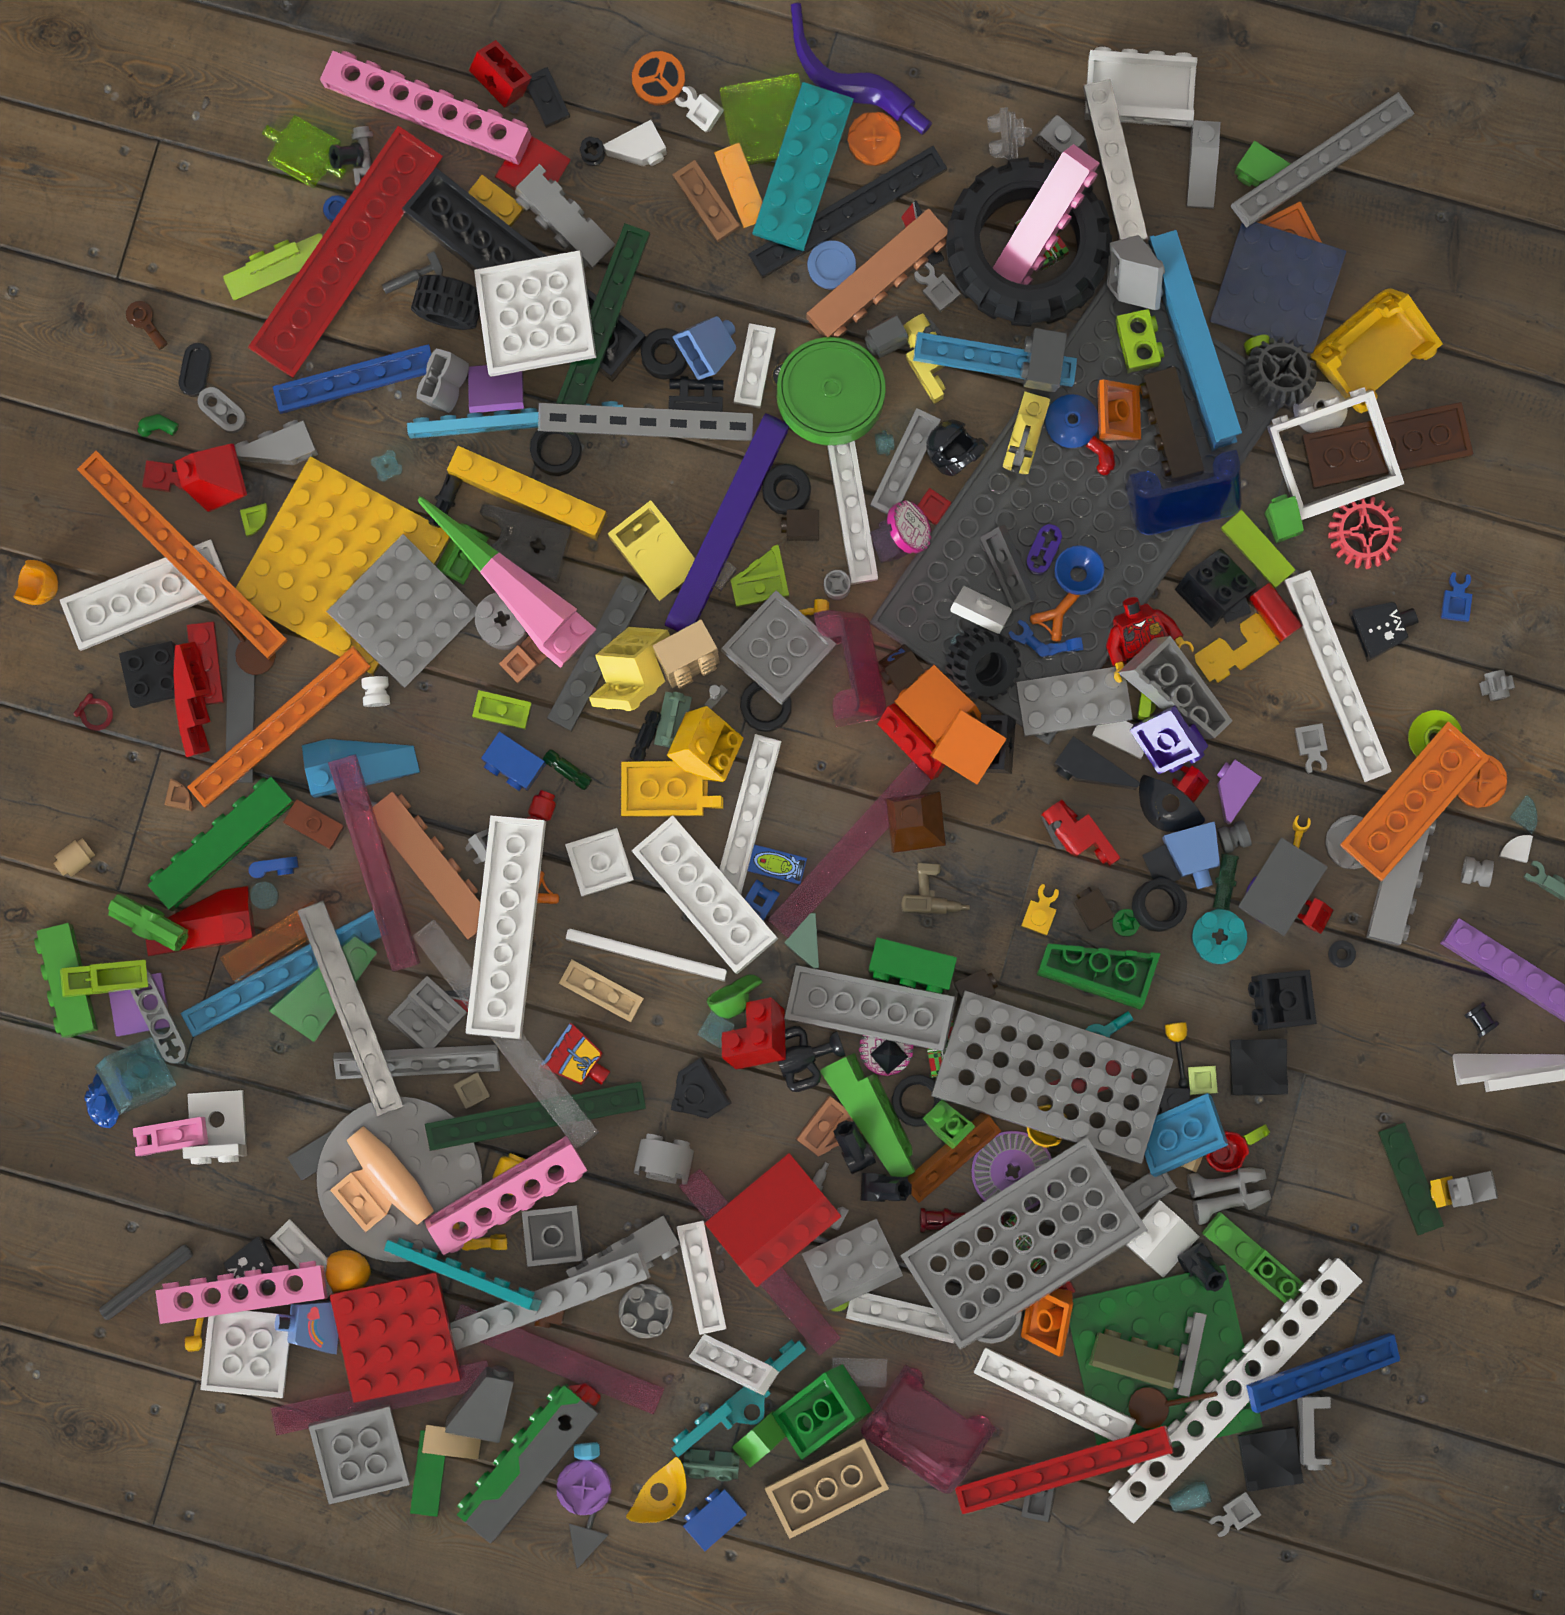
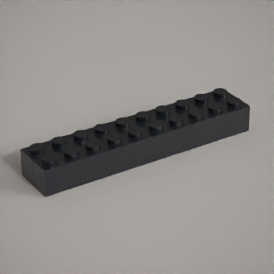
(487, 241)

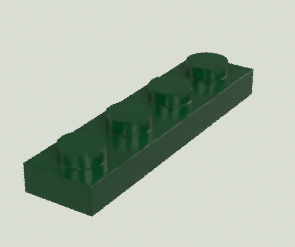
(1410, 1179)

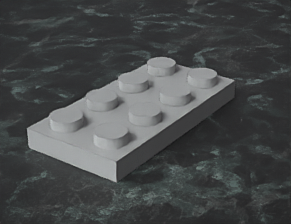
(1073, 701)

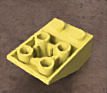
(653, 550)

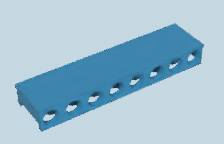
(1195, 343)

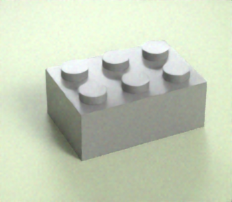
(852, 1264)

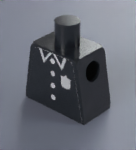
(1381, 627)
(251, 1257)

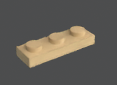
(601, 991)

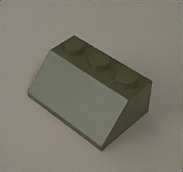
(1135, 1359)

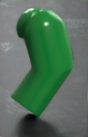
(154, 422)

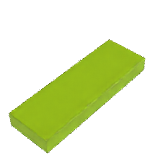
(1258, 549)

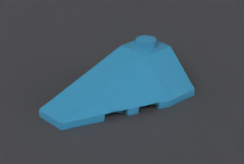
(377, 762)

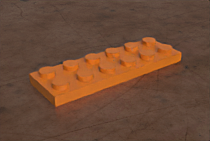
(1414, 801)

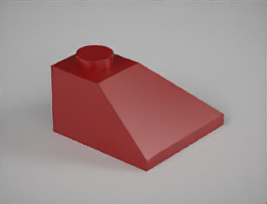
(212, 476)

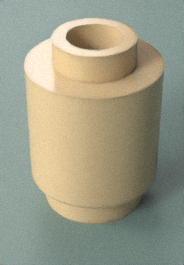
(73, 857)

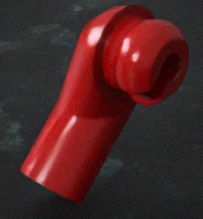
(1105, 454)

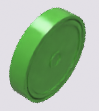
(830, 391)

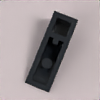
(1088, 766)

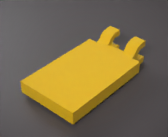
(664, 790)

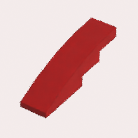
(189, 689)

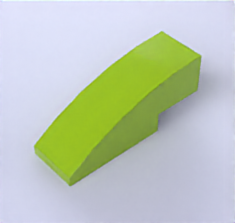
(103, 978)

